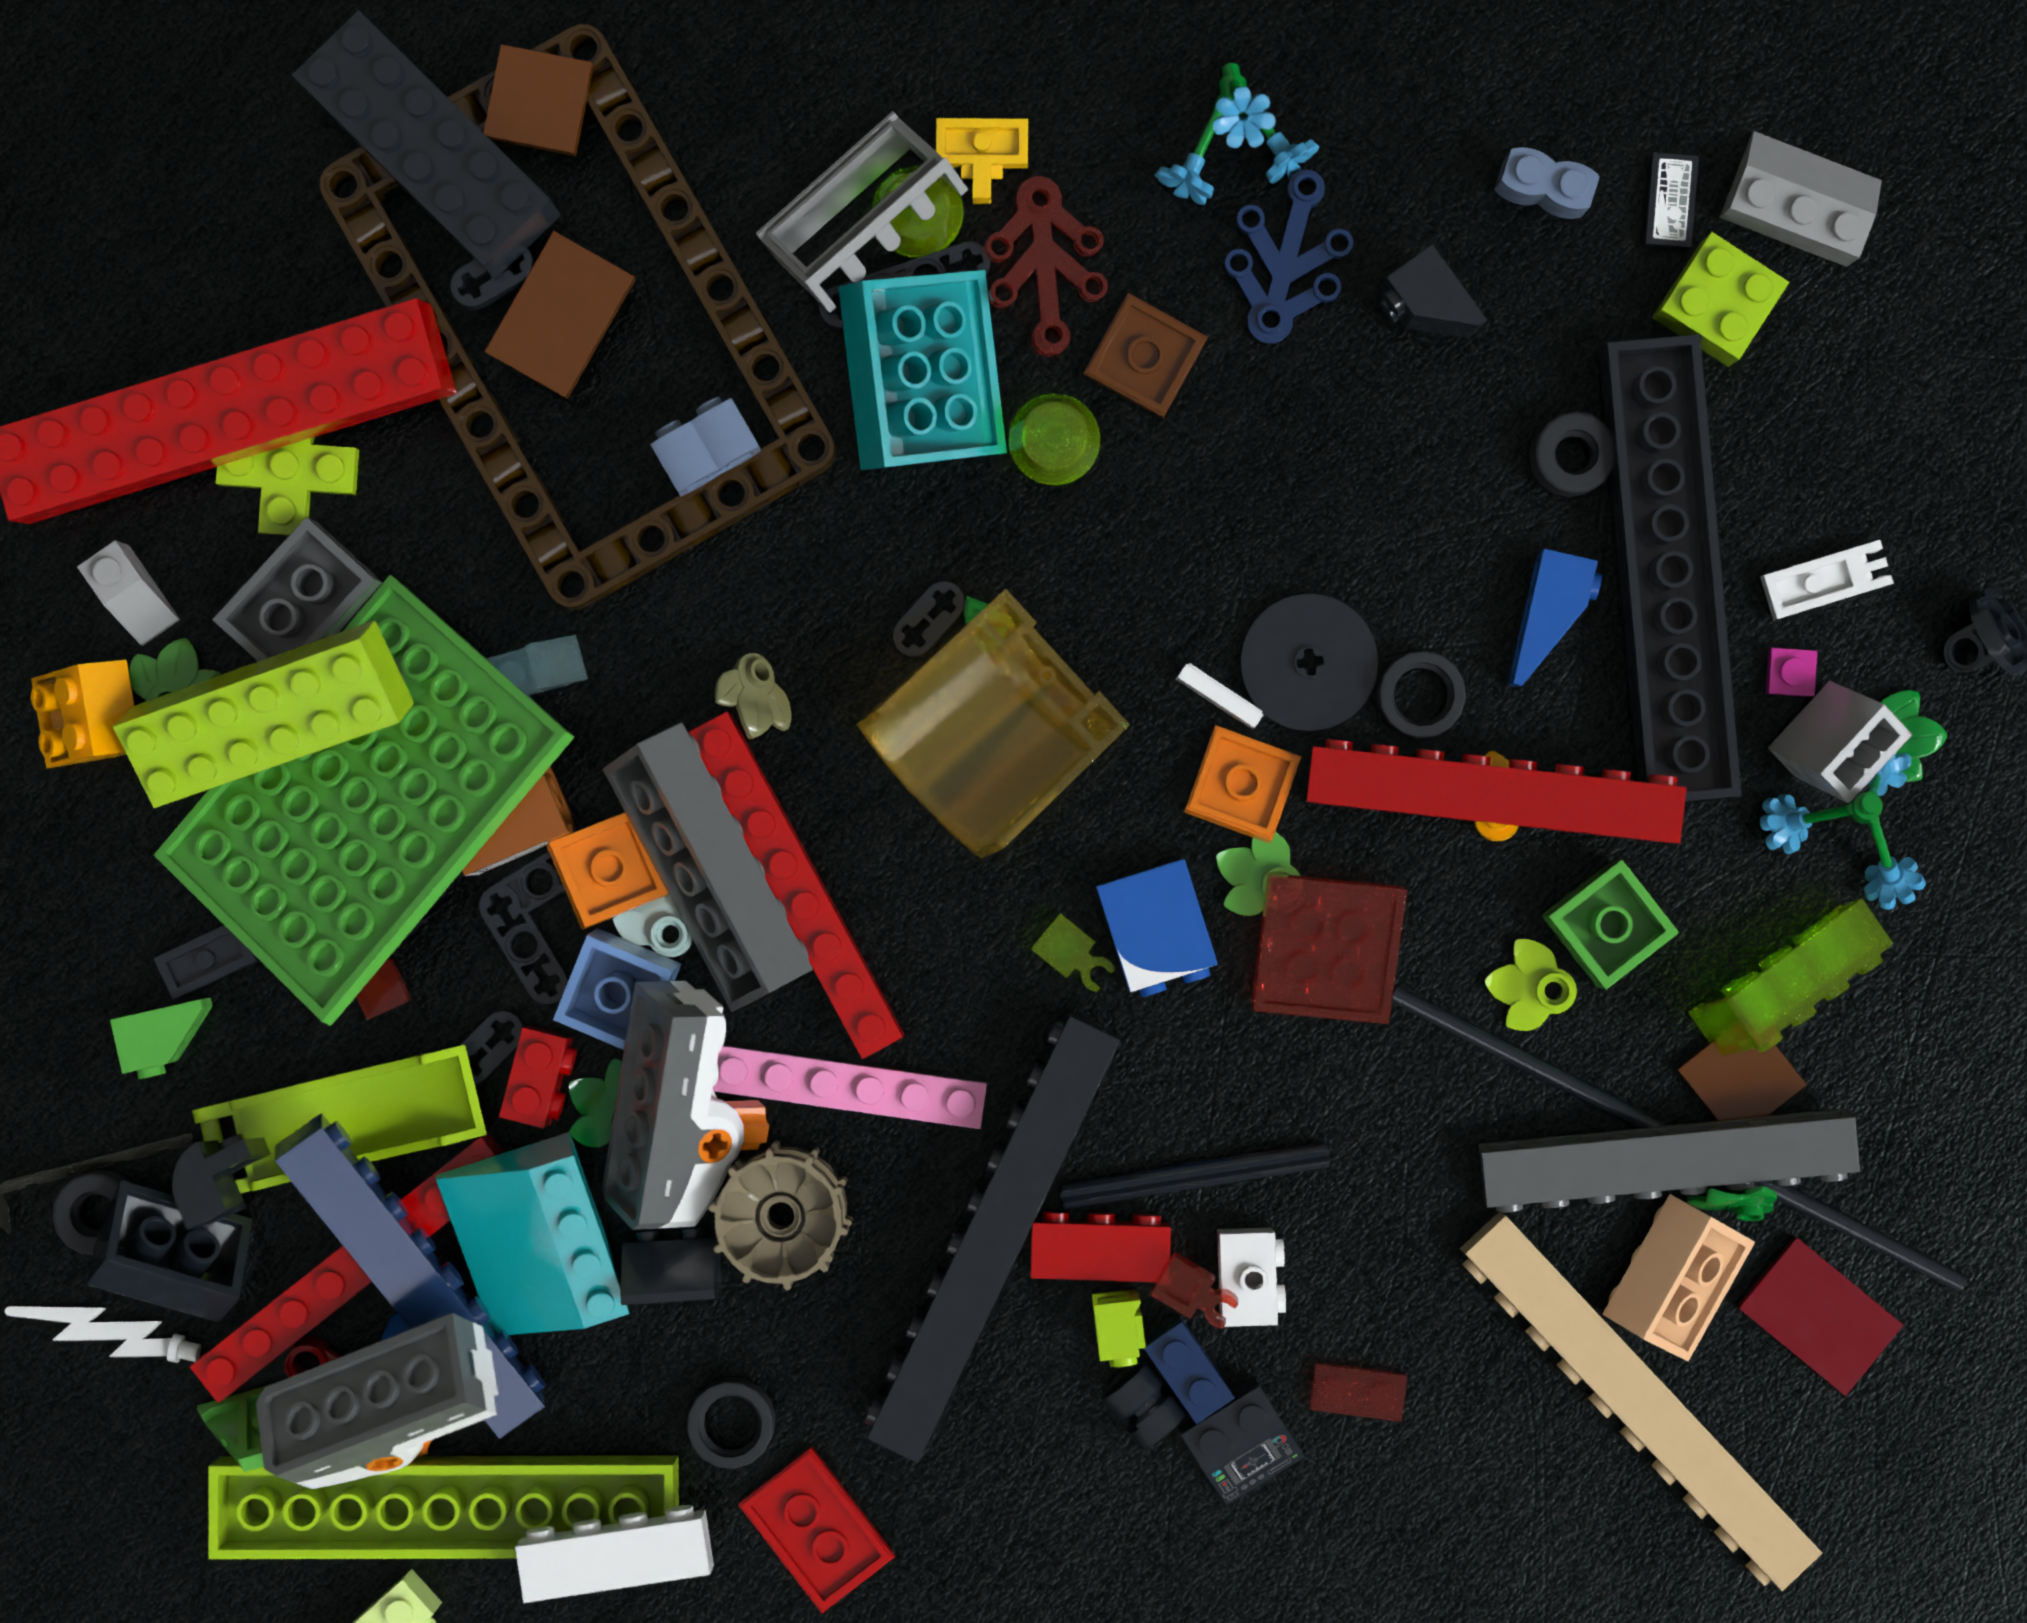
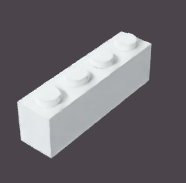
(614, 1554)

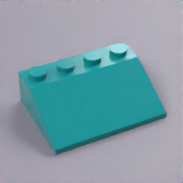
(922, 369)
(534, 1239)

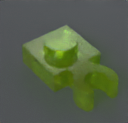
(1067, 948)

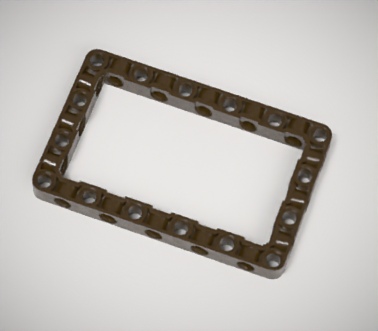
(498, 457)

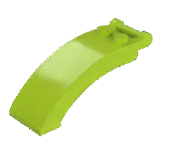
(382, 1108)

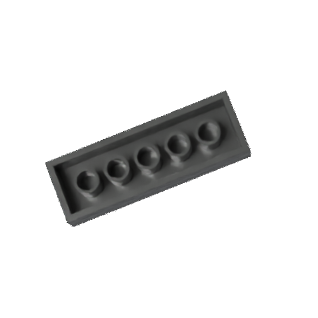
(707, 867)

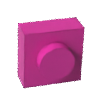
(1791, 672)

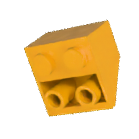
(79, 711)

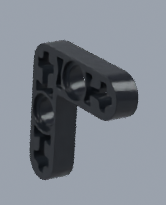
(524, 903)

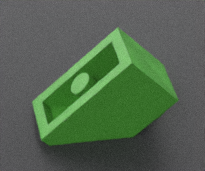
(157, 1036)

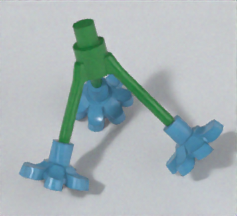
(1242, 118)
(1886, 880)

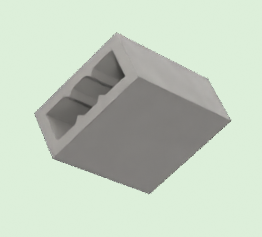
(1839, 741)

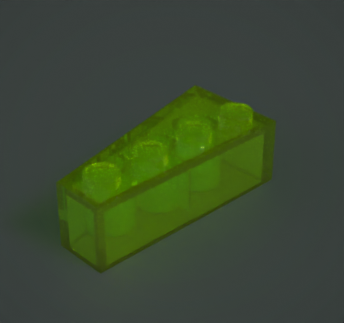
(1794, 981)

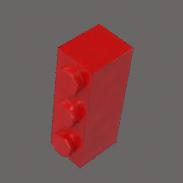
(1099, 1247)

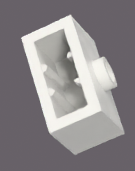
(1249, 1270)

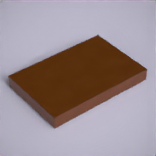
(560, 315)

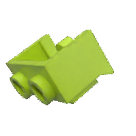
(1118, 1326)

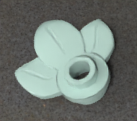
(647, 923)

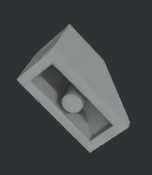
(128, 592)

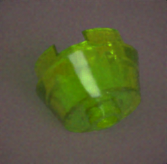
(924, 236)
(1054, 439)

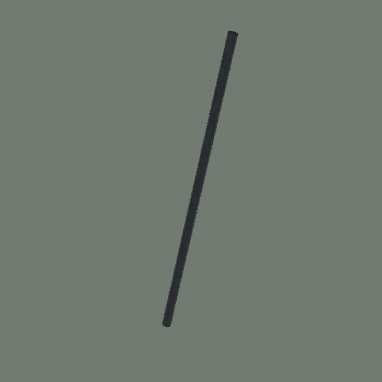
(1641, 1119)

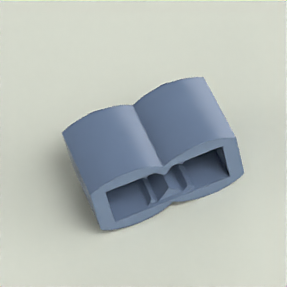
(1558, 188)
(705, 445)

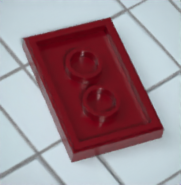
(1819, 1315)

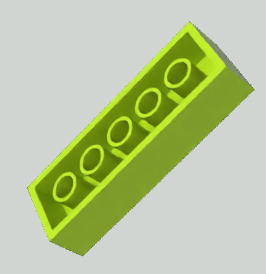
(264, 714)

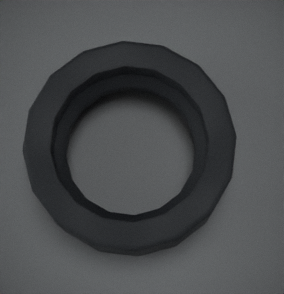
(1451, 678)
(728, 1457)

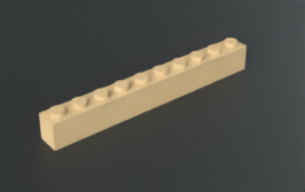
(1640, 1401)

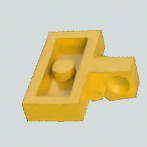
(982, 149)

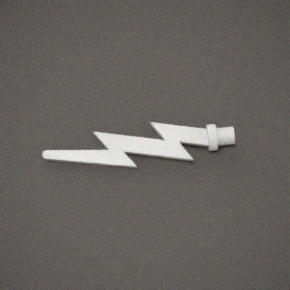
(133, 1332)

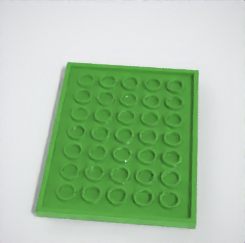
(356, 842)

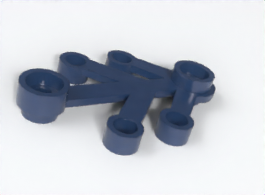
(1285, 265)

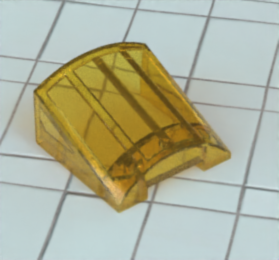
(991, 728)

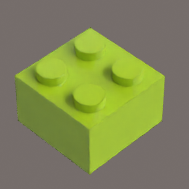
(1721, 298)

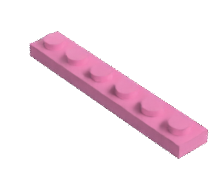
(850, 1087)

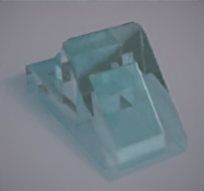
(543, 665)

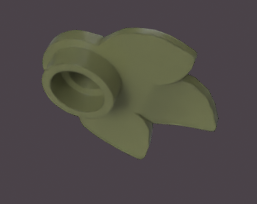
(755, 695)

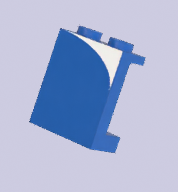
(1157, 927)

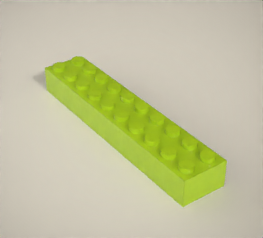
(430, 1506)

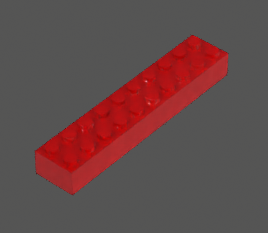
(223, 411)

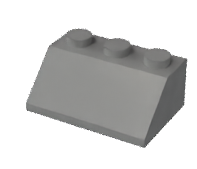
(1803, 200)

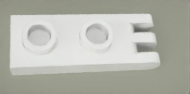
(1824, 580)

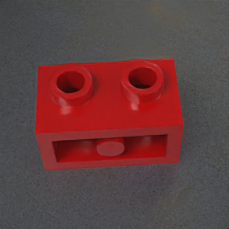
(537, 1076)

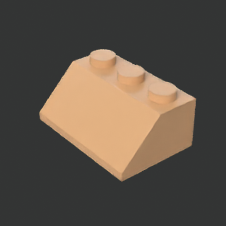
(1678, 1278)

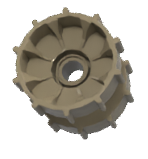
(775, 1251)

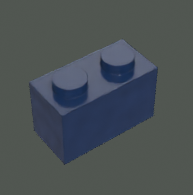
(1188, 1369)

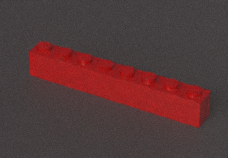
(1497, 794)
(797, 886)
(318, 1293)

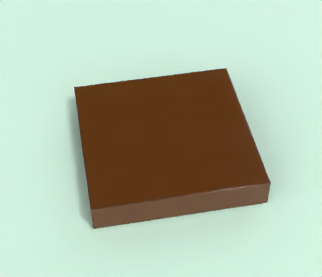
(538, 100)
(1145, 355)
(1740, 1083)

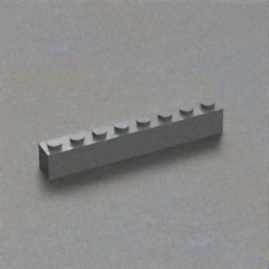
(1669, 1159)

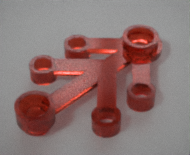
(1045, 257)

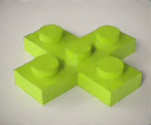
(289, 477)

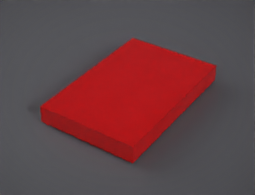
(816, 1529)

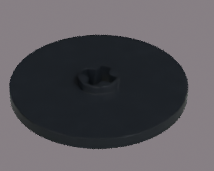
(1331, 633)

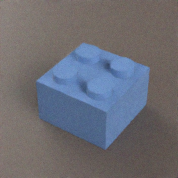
(603, 985)

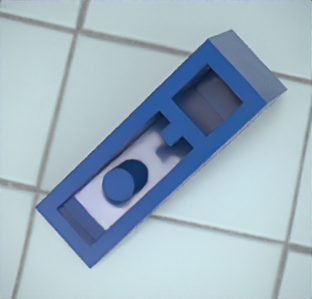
(1555, 600)

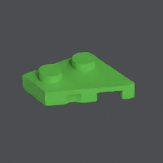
(236, 1426)

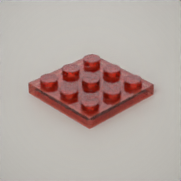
(1328, 948)

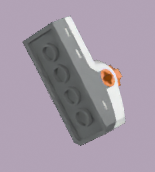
(668, 1127)
(377, 1404)

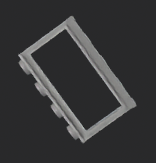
(838, 188)

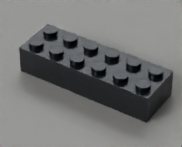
(426, 144)

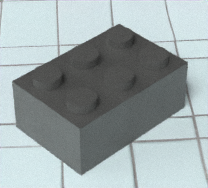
(298, 594)

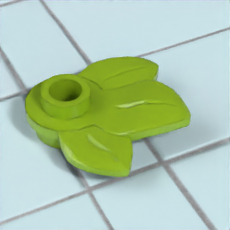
(1524, 986)

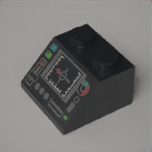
(1241, 1443)

